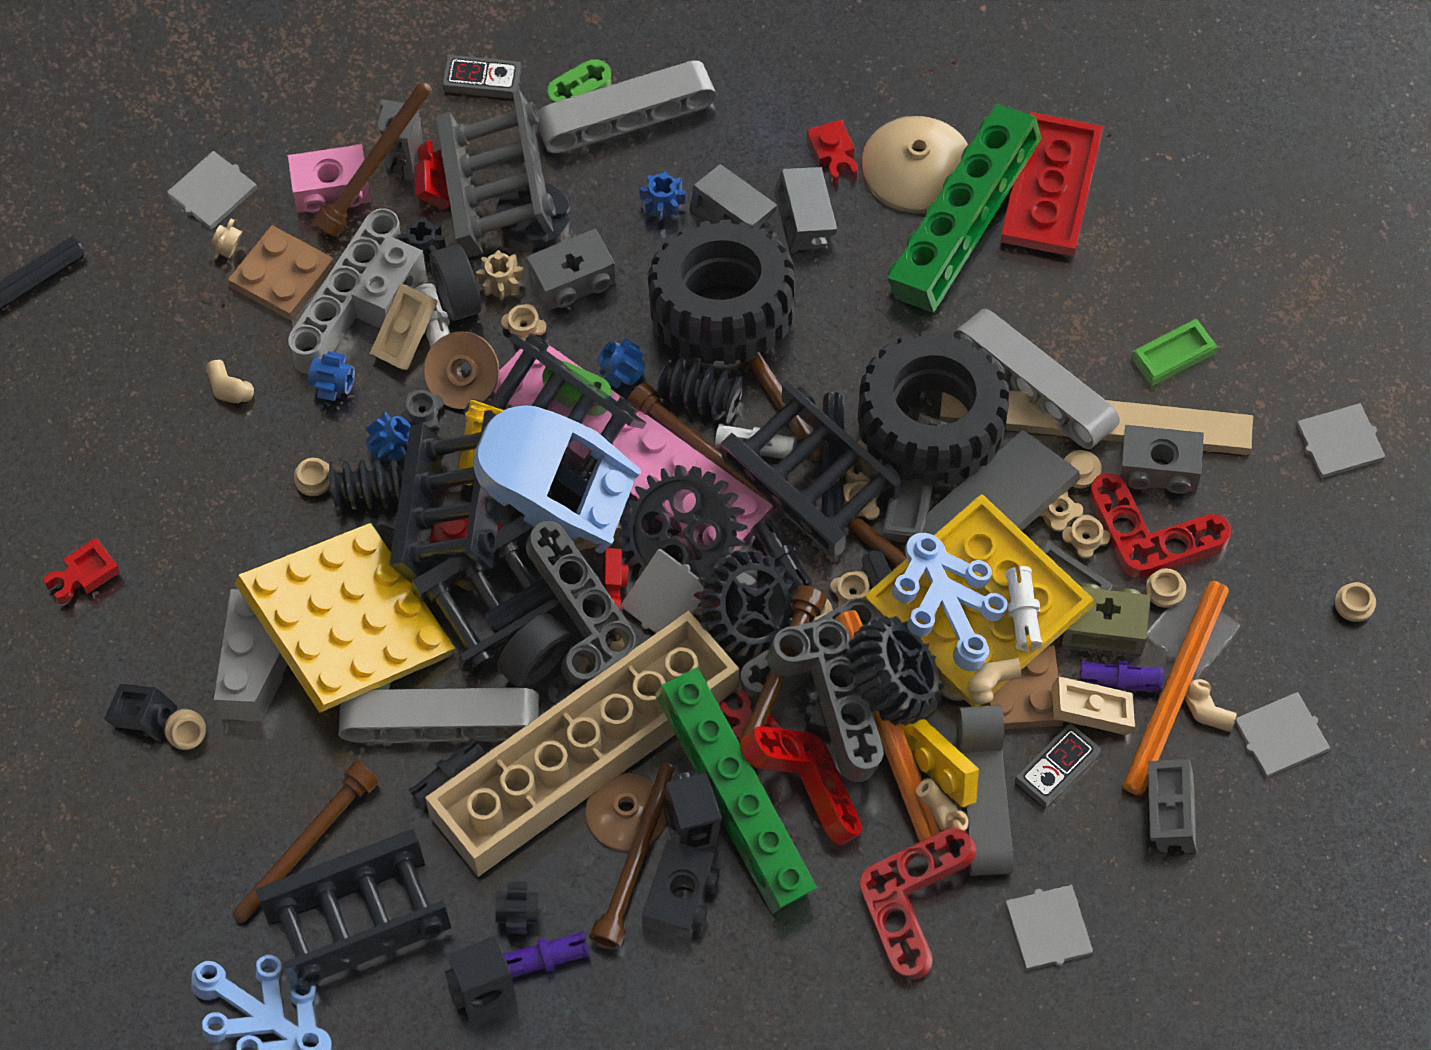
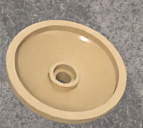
(907, 177)

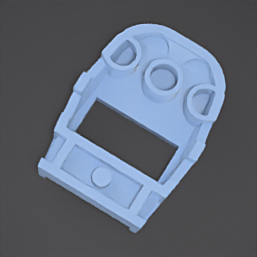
(520, 461)

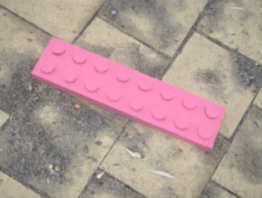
(646, 448)

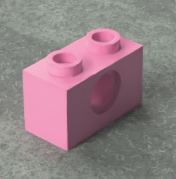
(313, 169)

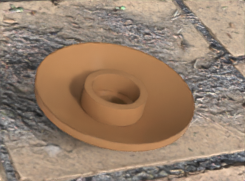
(444, 365)
(609, 823)

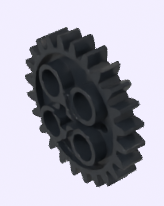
(711, 509)

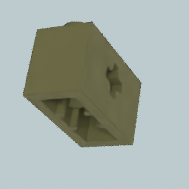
(1125, 629)

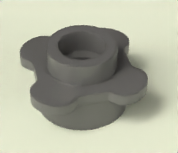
(422, 399)

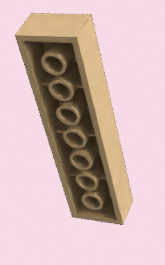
(574, 746)

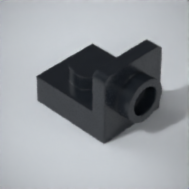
(140, 709)

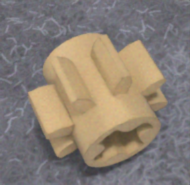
(500, 275)

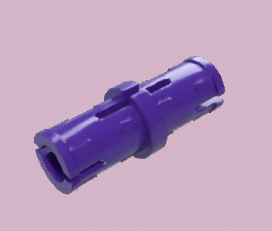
(1122, 676)
(547, 954)

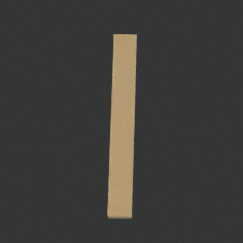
(1221, 430)

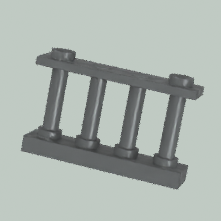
(461, 166)

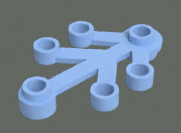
(949, 595)
(262, 1017)

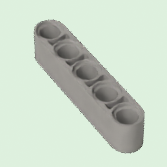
(625, 106)
(339, 305)
(1026, 368)
(437, 714)

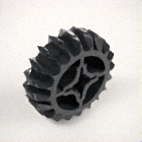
(725, 605)
(895, 671)

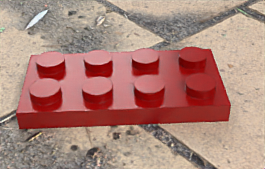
(1053, 187)

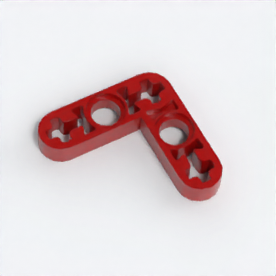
(1142, 541)
(807, 755)
(896, 896)

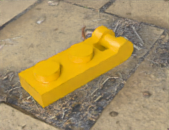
(942, 762)

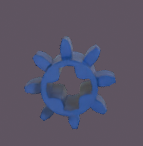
(662, 195)
(621, 363)
(331, 376)
(388, 437)

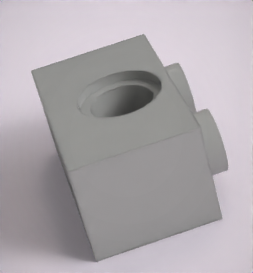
(377, 288)

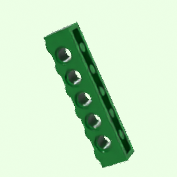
(964, 207)
(737, 790)

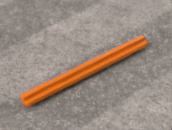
(1176, 687)
(899, 756)

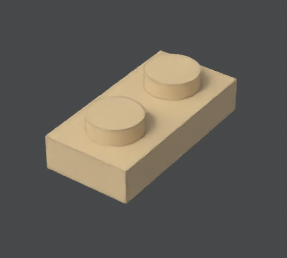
(403, 326)
(1093, 705)

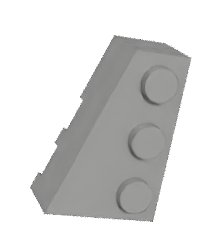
(248, 665)

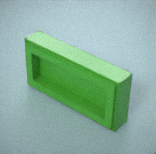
(1174, 352)

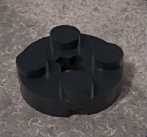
(530, 235)

